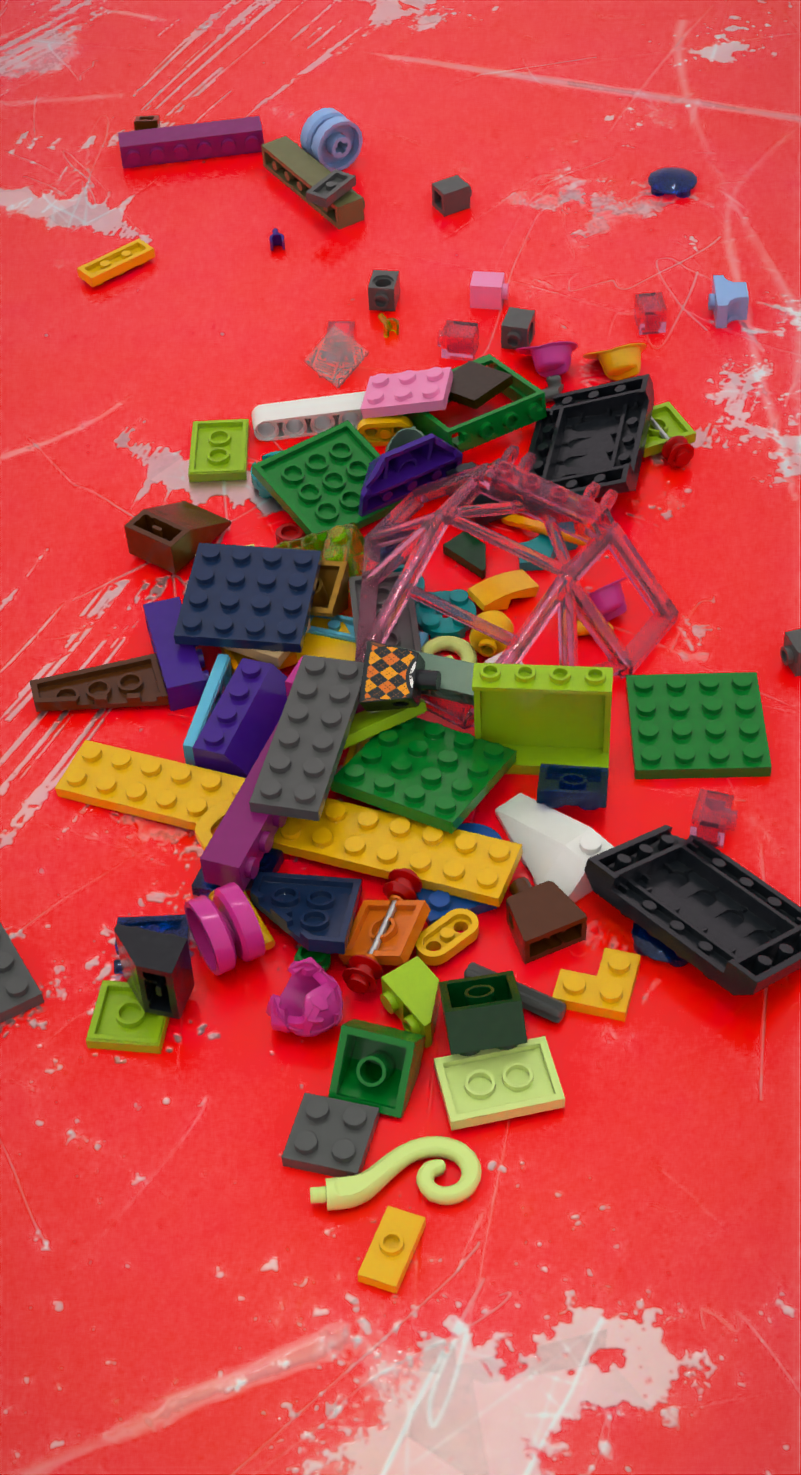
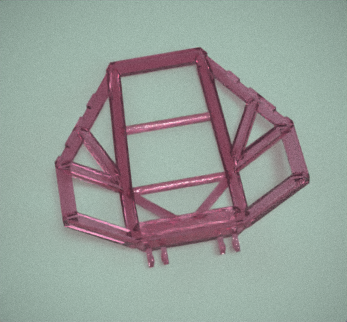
(545, 501)

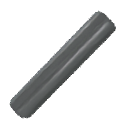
(531, 999)

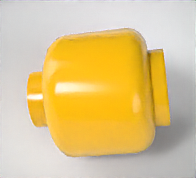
(484, 644)

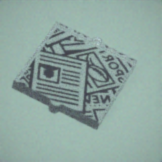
(336, 356)

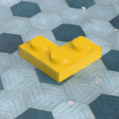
(604, 994)

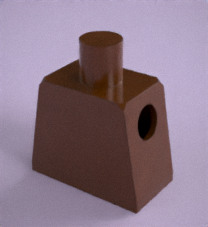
(543, 919)

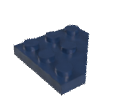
(309, 907)

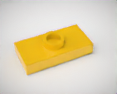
(391, 1249)

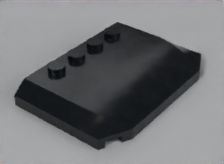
(595, 436)
(702, 908)

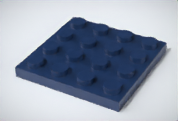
(249, 597)

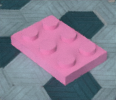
(407, 392)

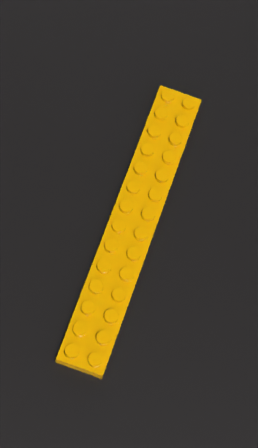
(345, 836)

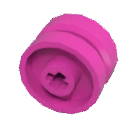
(225, 928)

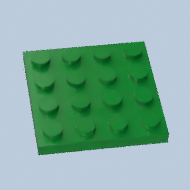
(322, 479)
(697, 726)
(424, 772)

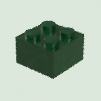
(482, 1013)

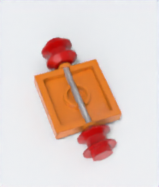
(384, 931)

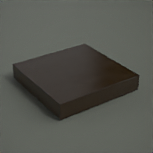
(477, 384)

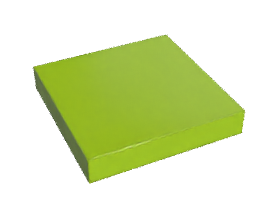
(122, 1022)

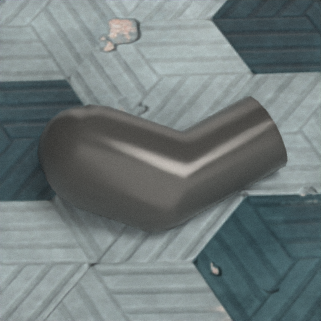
(554, 387)

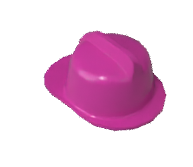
(550, 358)
(610, 599)

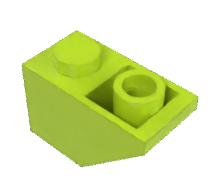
(413, 996)

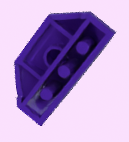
(405, 468)

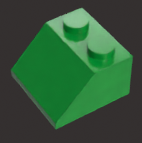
(376, 1066)

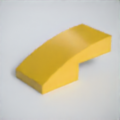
(498, 590)

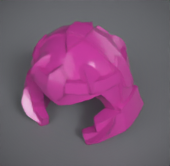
(308, 1003)

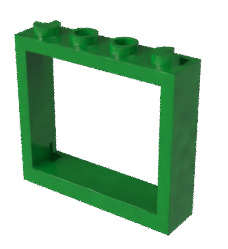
(527, 408)

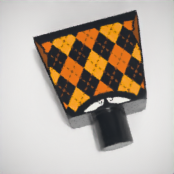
(394, 678)

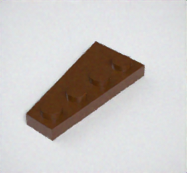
(111, 685)

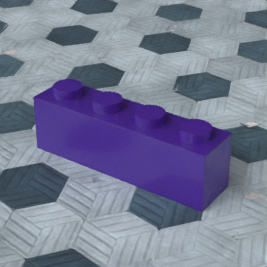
(178, 663)

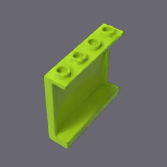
(545, 713)

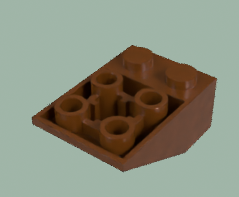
(172, 533)

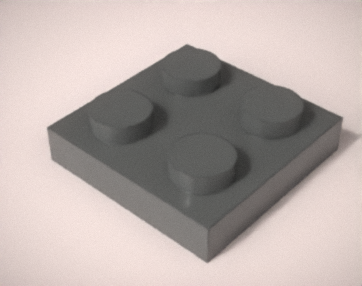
(330, 1136)

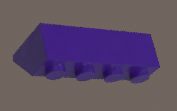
(242, 719)

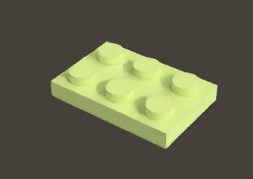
(499, 1084)

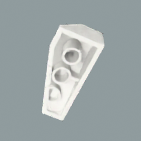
(551, 843)

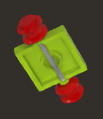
(670, 436)

